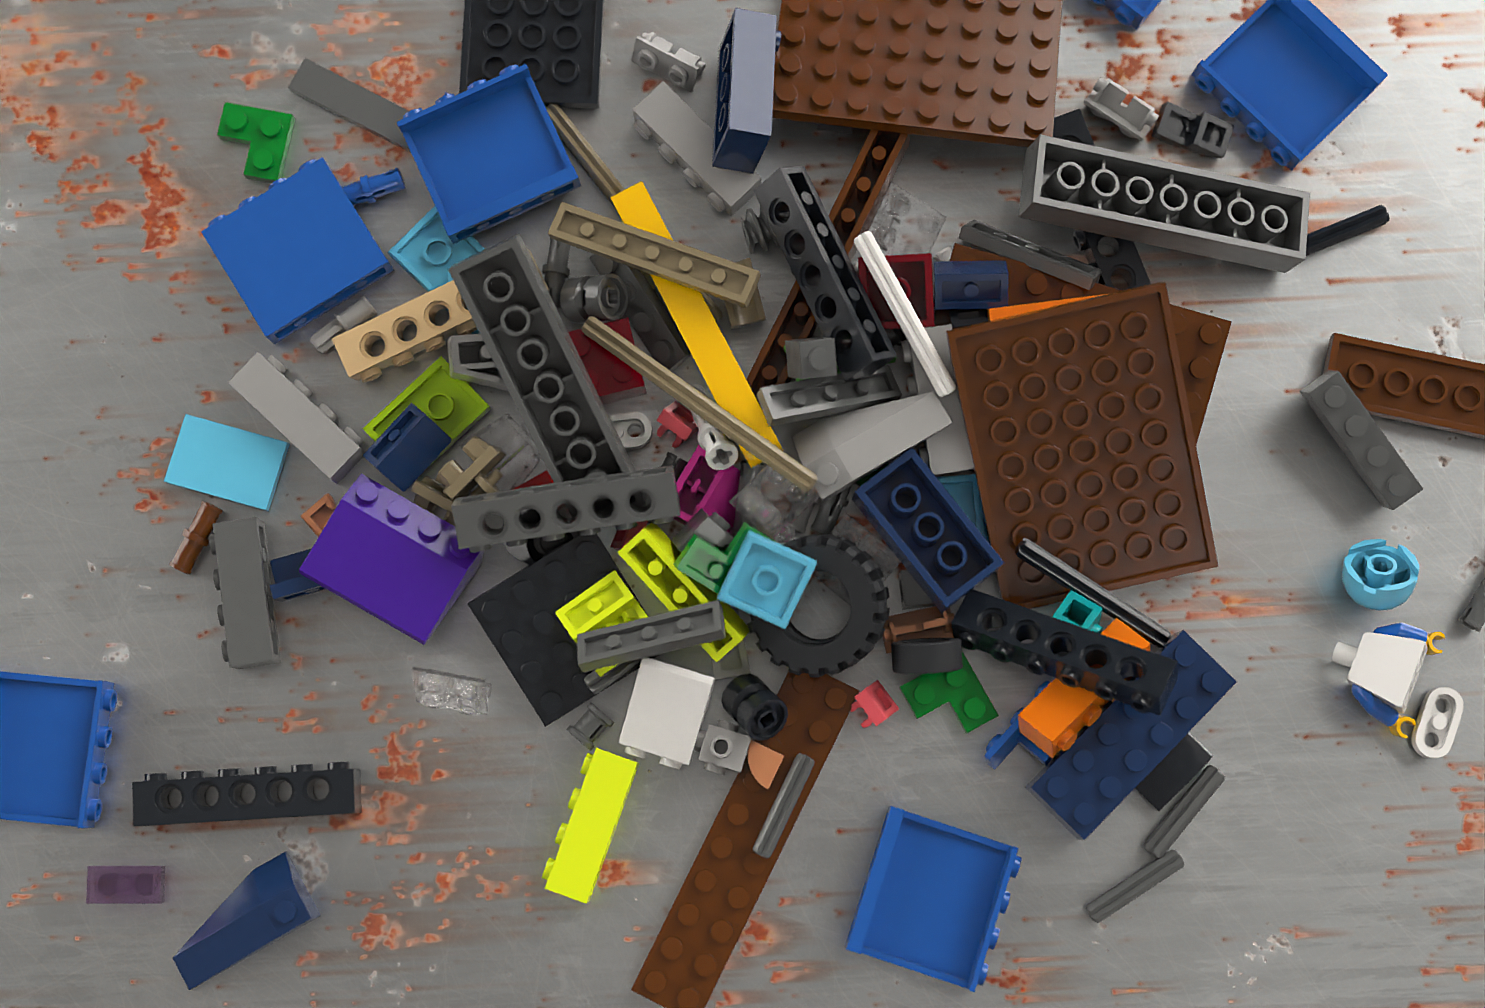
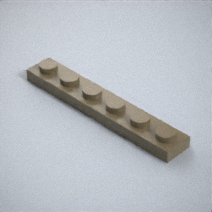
(654, 254)

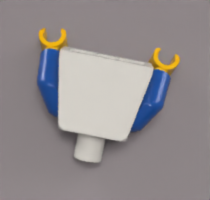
(1387, 670)

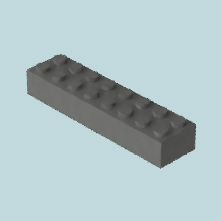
(1164, 204)
(541, 366)

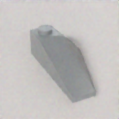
(860, 441)

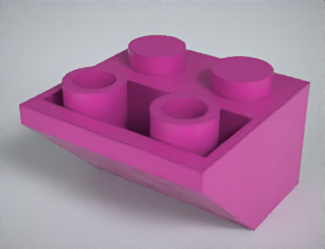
(706, 489)

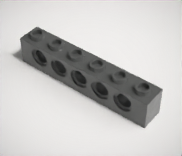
(476, 535)

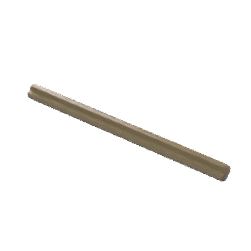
(597, 169)
(700, 404)

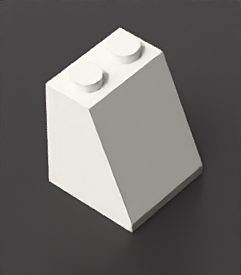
(666, 712)

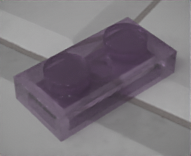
(125, 884)

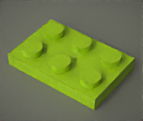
(445, 400)

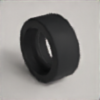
(926, 655)

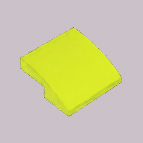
(599, 607)

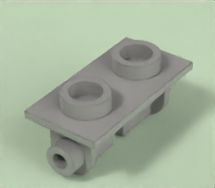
(654, 55)
(1107, 103)

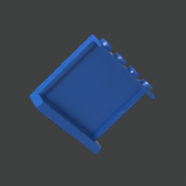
(1289, 77)
(488, 153)
(296, 250)
(53, 748)
(933, 898)

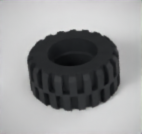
(865, 622)

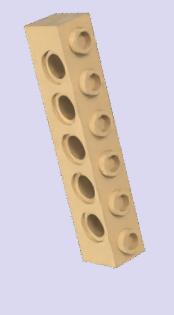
(356, 344)

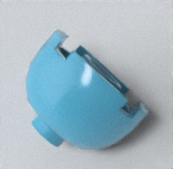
(1379, 574)

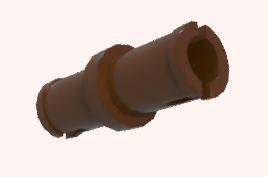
(195, 537)

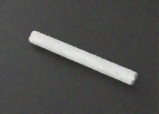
(904, 314)

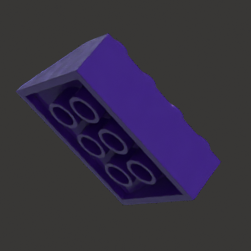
(391, 559)

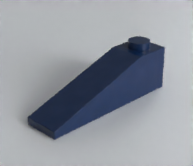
(253, 916)

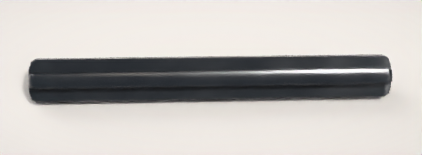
(1077, 582)

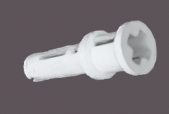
(712, 447)

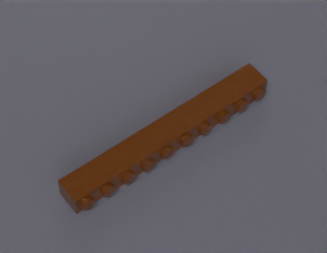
(850, 218)

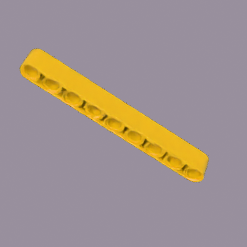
(698, 326)

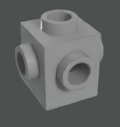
(737, 749)

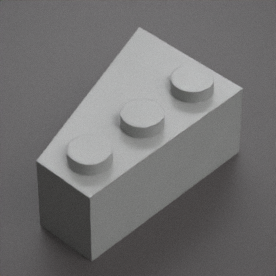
(472, 361)

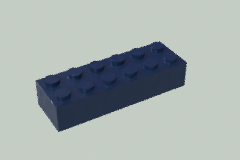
(1126, 745)

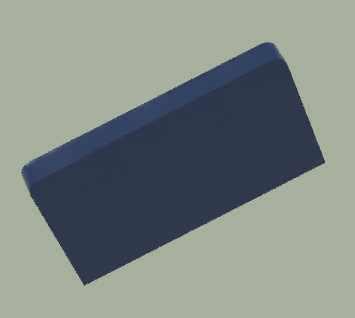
(970, 284)
(407, 447)
(288, 581)

